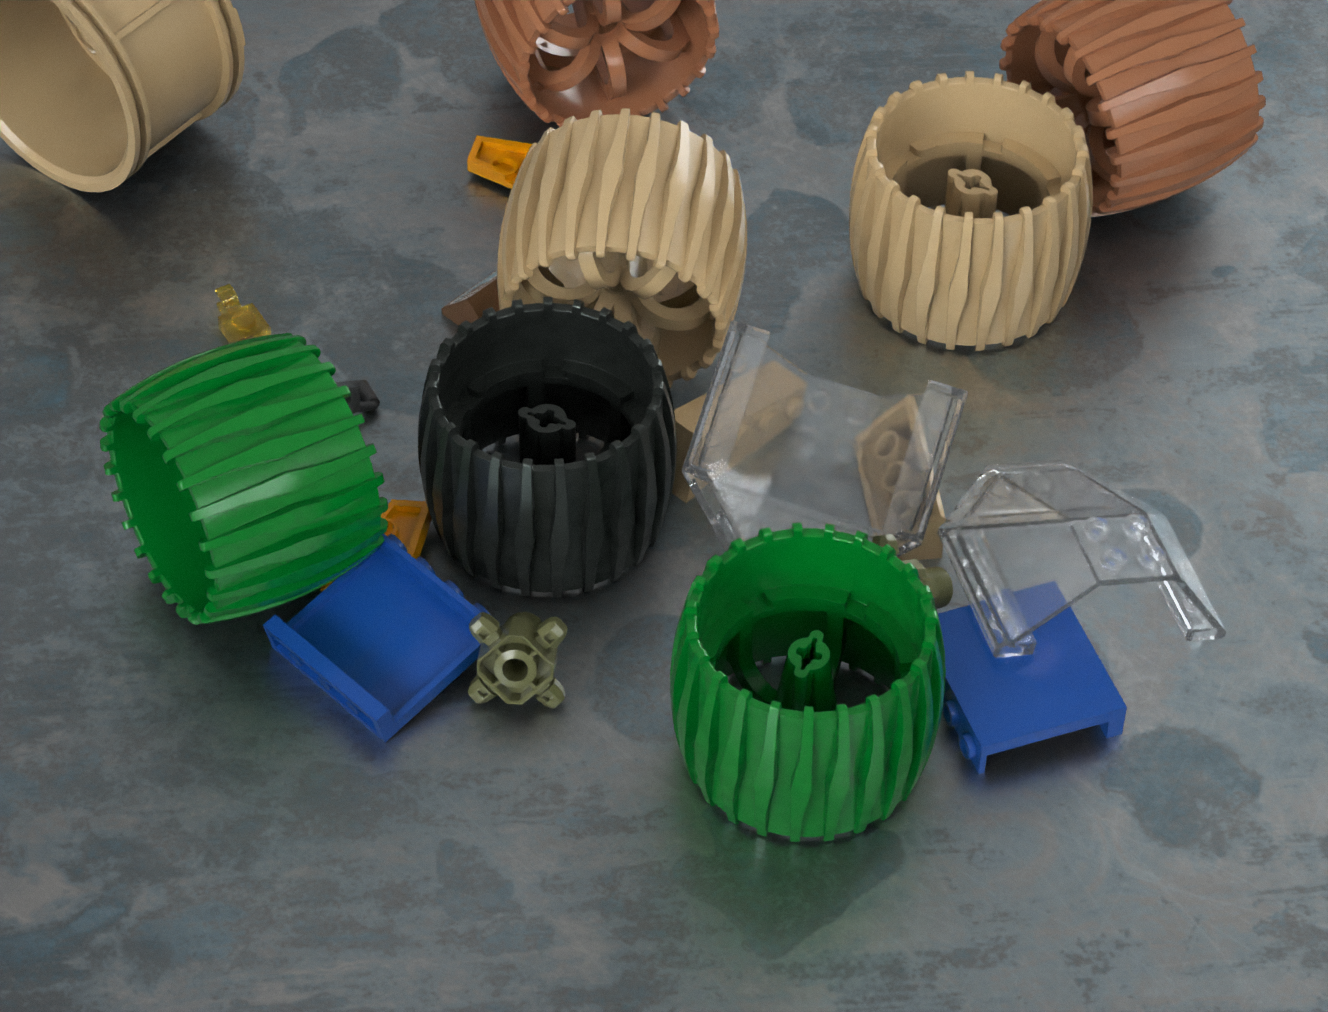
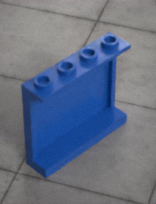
(382, 638)
(1024, 697)

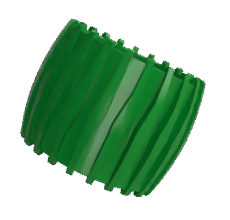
(244, 477)
(791, 753)

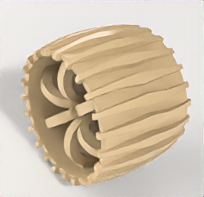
(633, 224)
(964, 267)

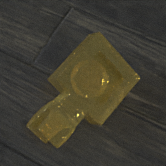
(236, 320)

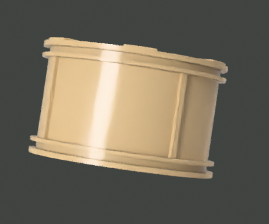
(111, 80)

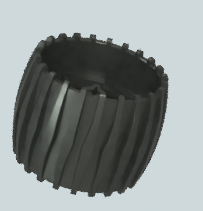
(547, 377)

